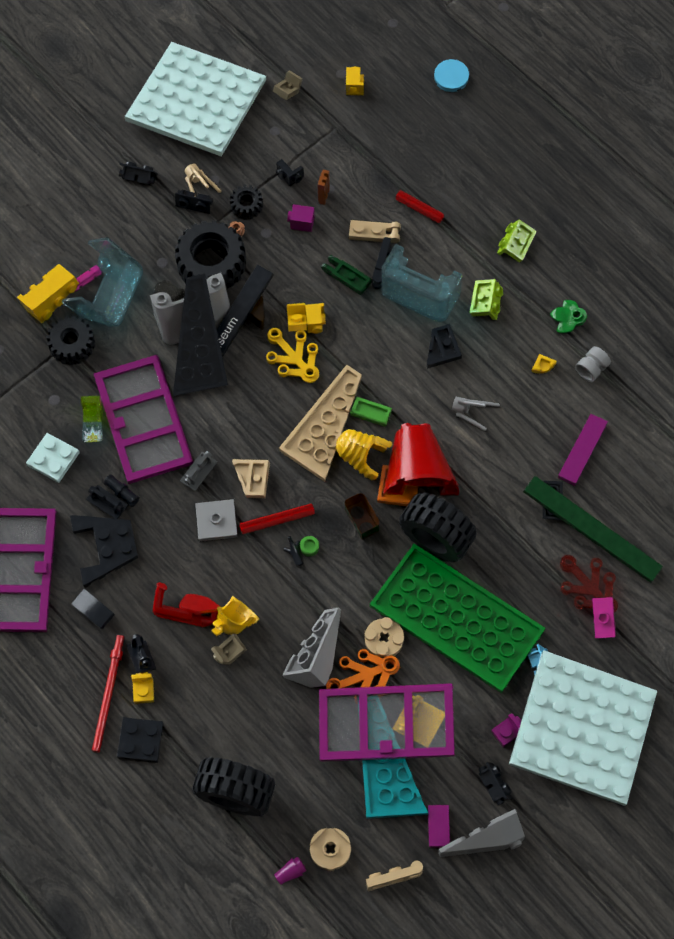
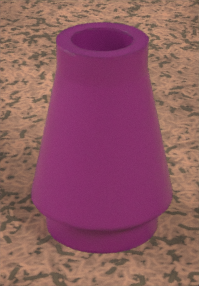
(292, 869)

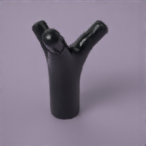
(294, 551)

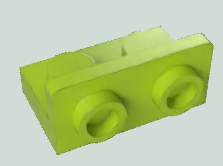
(517, 240)
(486, 298)

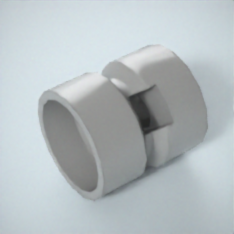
(592, 365)

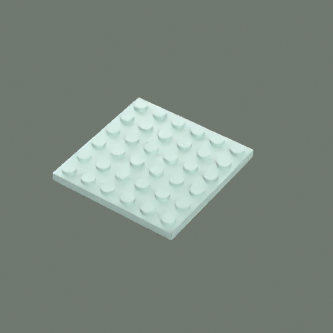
(195, 98)
(583, 728)

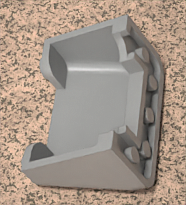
(169, 313)

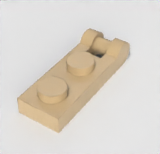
(374, 231)
(394, 876)

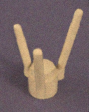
(195, 174)

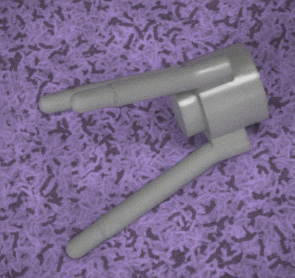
(462, 405)

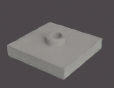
(216, 520)

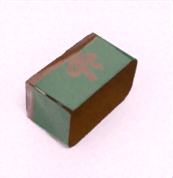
(361, 501)

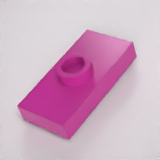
(604, 617)

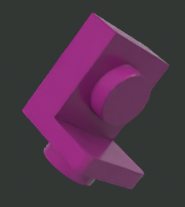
(507, 730)

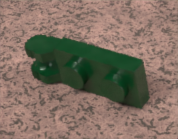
(347, 275)

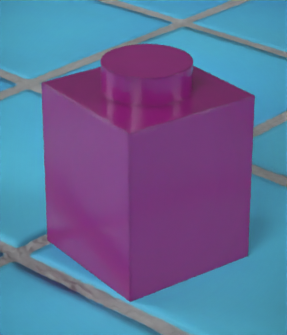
(301, 218)

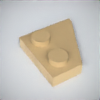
(253, 476)

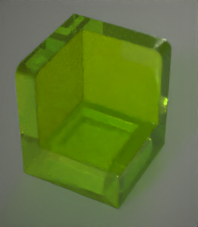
(92, 408)

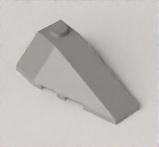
(316, 658)
(499, 835)

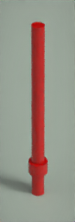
(116, 656)

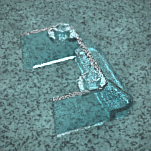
(116, 288)

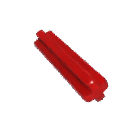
(420, 206)

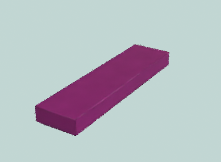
(582, 449)

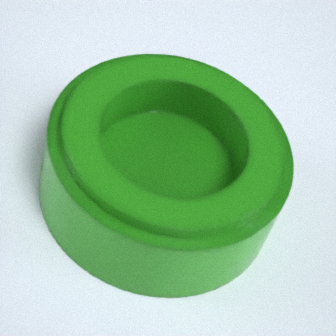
(309, 546)

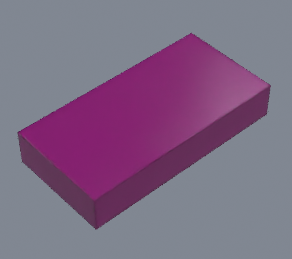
(438, 825)

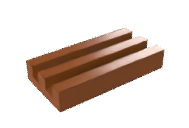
(323, 187)

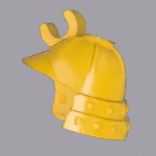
(233, 618)

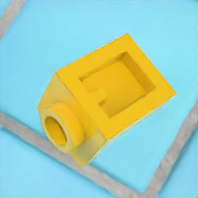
(296, 317)
(143, 688)

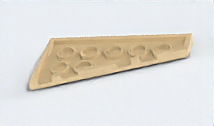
(315, 437)

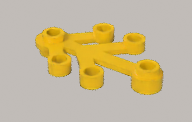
(294, 357)

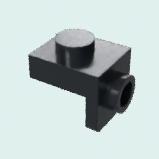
(286, 173)

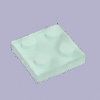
(52, 457)

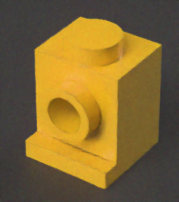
(354, 81)
(315, 317)

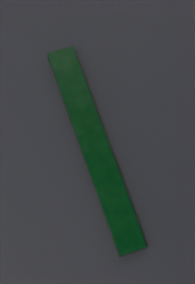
(592, 529)

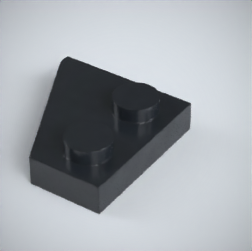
(442, 347)

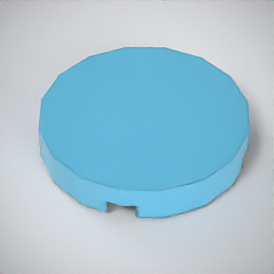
(451, 75)

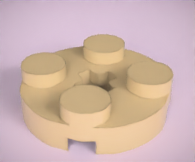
(387, 627)
(318, 850)

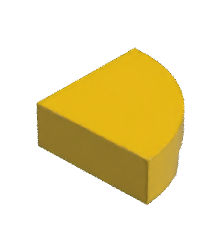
(543, 364)

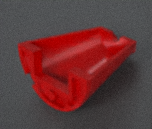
(418, 462)

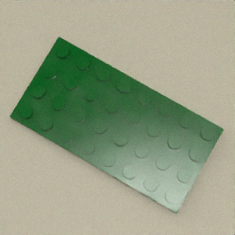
(457, 617)

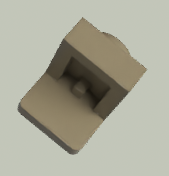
(289, 86)
(228, 650)

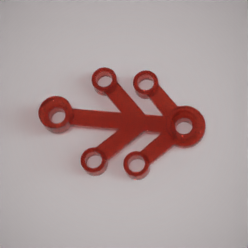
(590, 587)

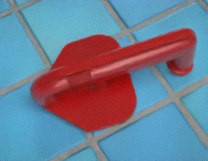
(189, 610)

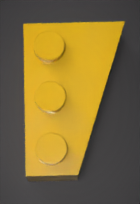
(49, 293)

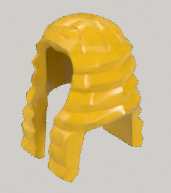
(354, 448)

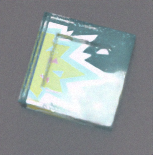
(92, 432)

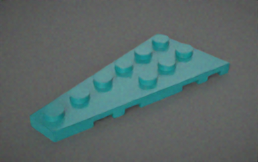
(390, 789)

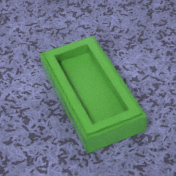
(371, 411)

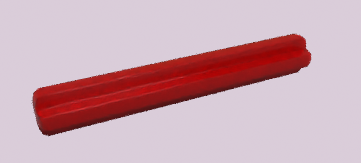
(277, 518)

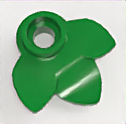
(566, 316)

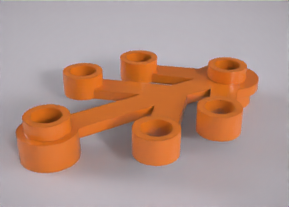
(365, 673)

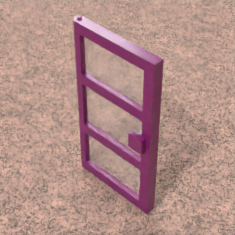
(143, 419)
(25, 568)
(386, 722)

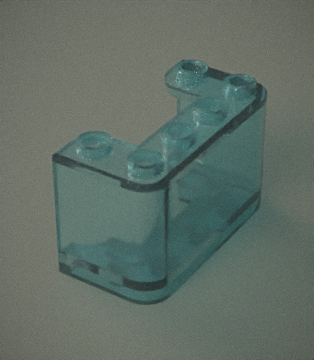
(418, 291)

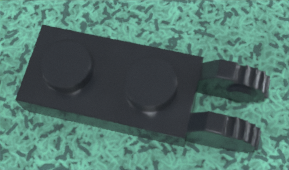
(385, 250)

